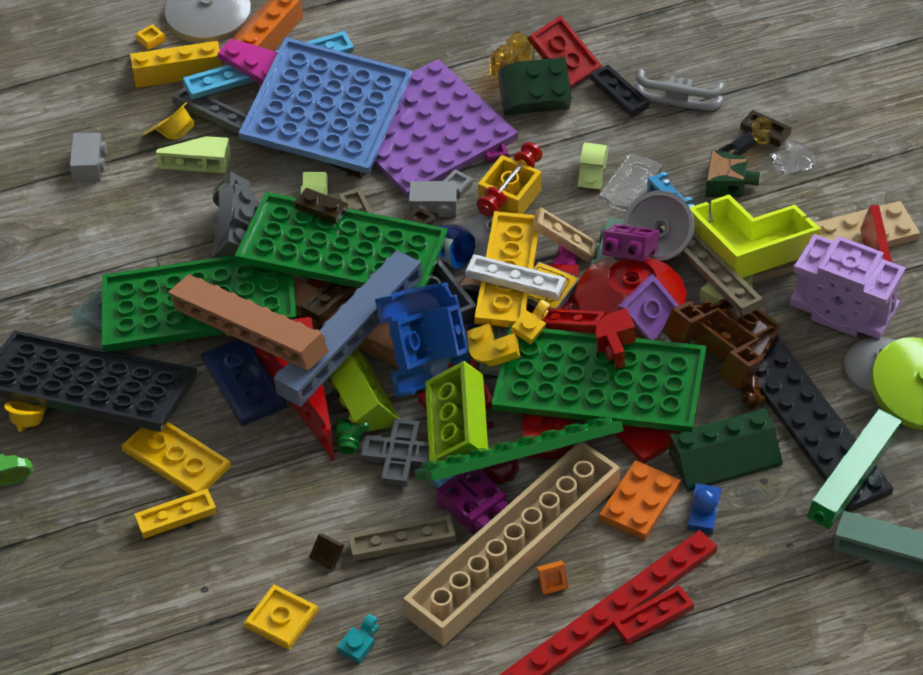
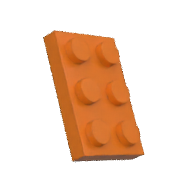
(640, 500)

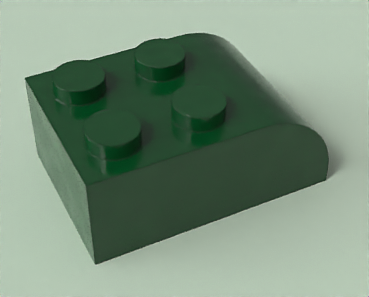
(534, 86)

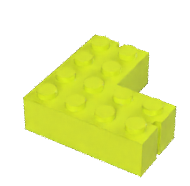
(749, 242)

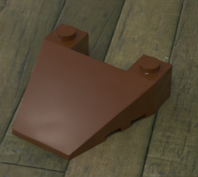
(727, 334)

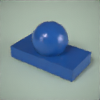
(704, 508)

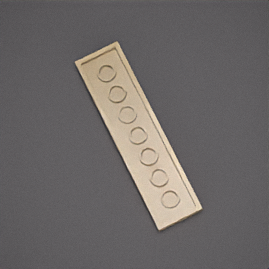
(896, 221)

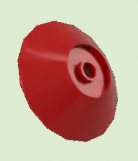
(615, 278)

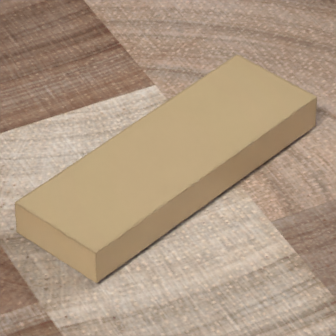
(564, 235)

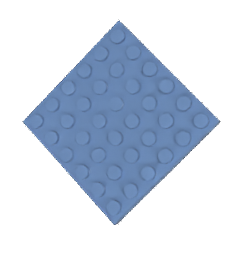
(326, 105)

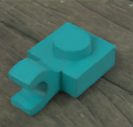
(359, 642)

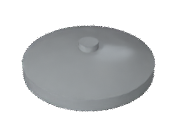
(206, 19)

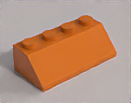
(271, 23)

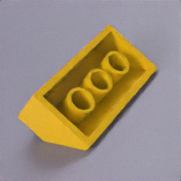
(174, 63)

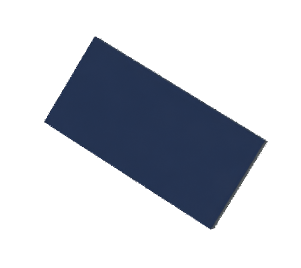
(243, 381)

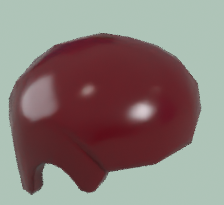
(502, 472)

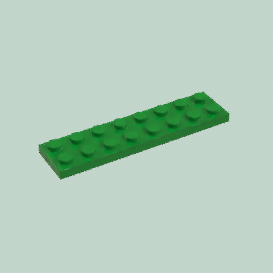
(524, 447)

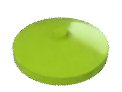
(898, 380)

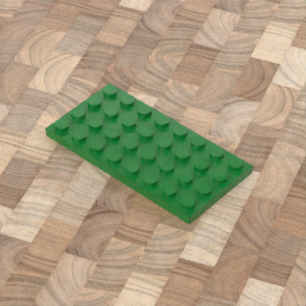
(335, 253)
(142, 313)
(570, 380)

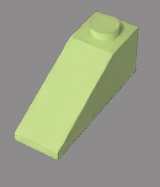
(199, 155)

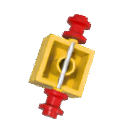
(511, 183)

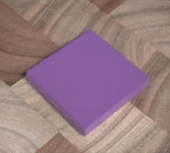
(649, 307)

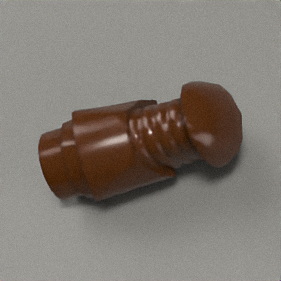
(752, 395)

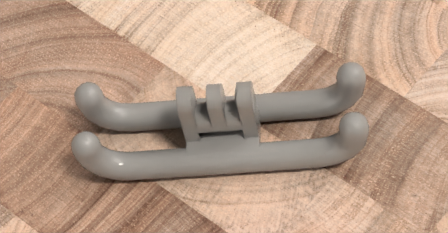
(678, 93)

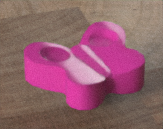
(565, 257)

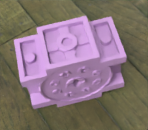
(847, 286)

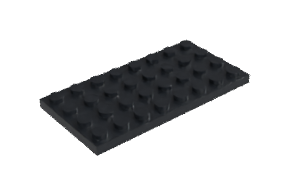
(92, 381)

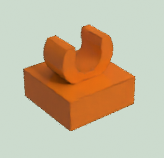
(552, 577)

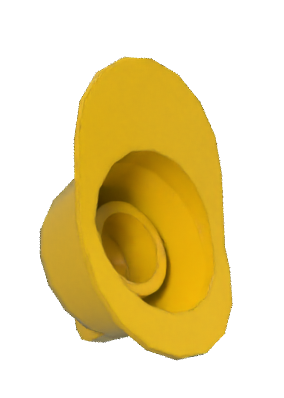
(175, 125)
(24, 414)

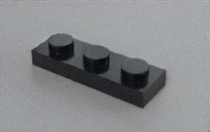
(620, 90)

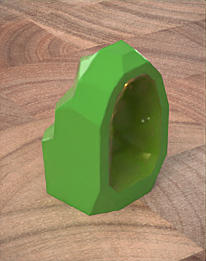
(14, 469)

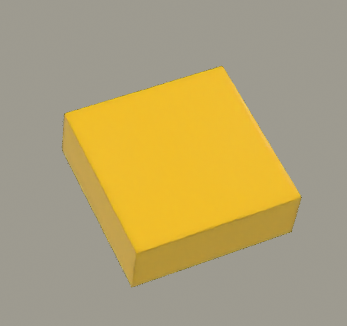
(150, 37)

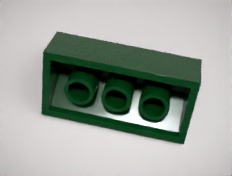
(725, 449)

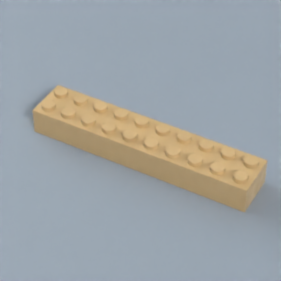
(511, 543)

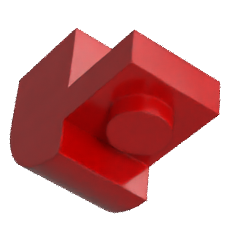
(614, 332)

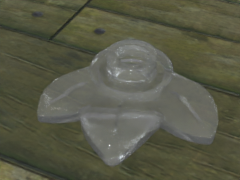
(794, 159)

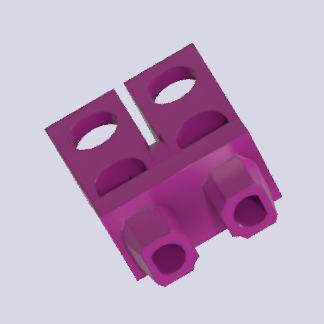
(629, 242)
(472, 500)

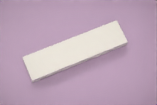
(515, 277)

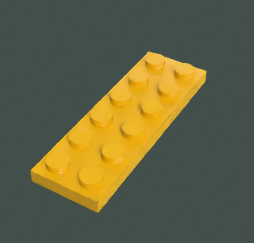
(515, 243)

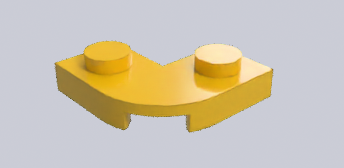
(490, 351)

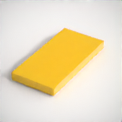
(177, 457)

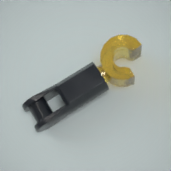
(749, 140)

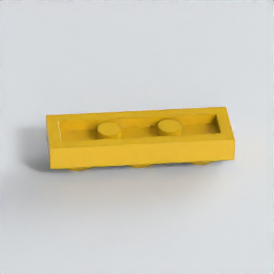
(175, 513)

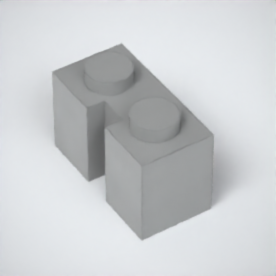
(87, 157)
(434, 197)

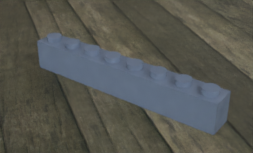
(349, 327)

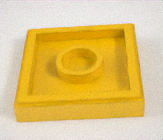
(281, 617)

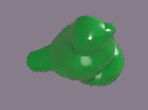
(348, 435)

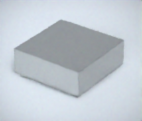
(463, 182)

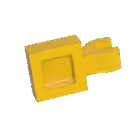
(530, 324)

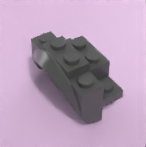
(235, 213)

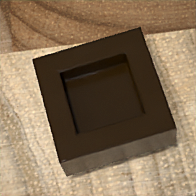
(326, 551)

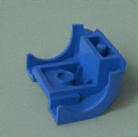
(424, 333)

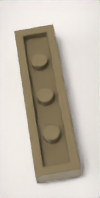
(401, 538)

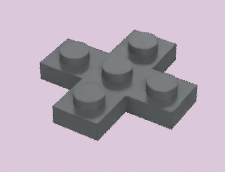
(397, 452)

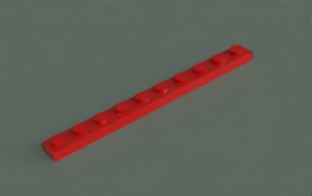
(599, 618)

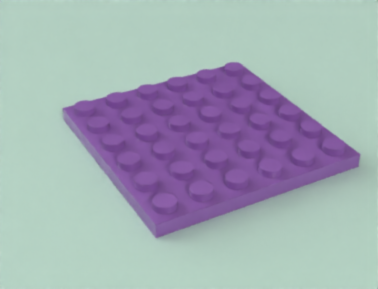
(438, 129)

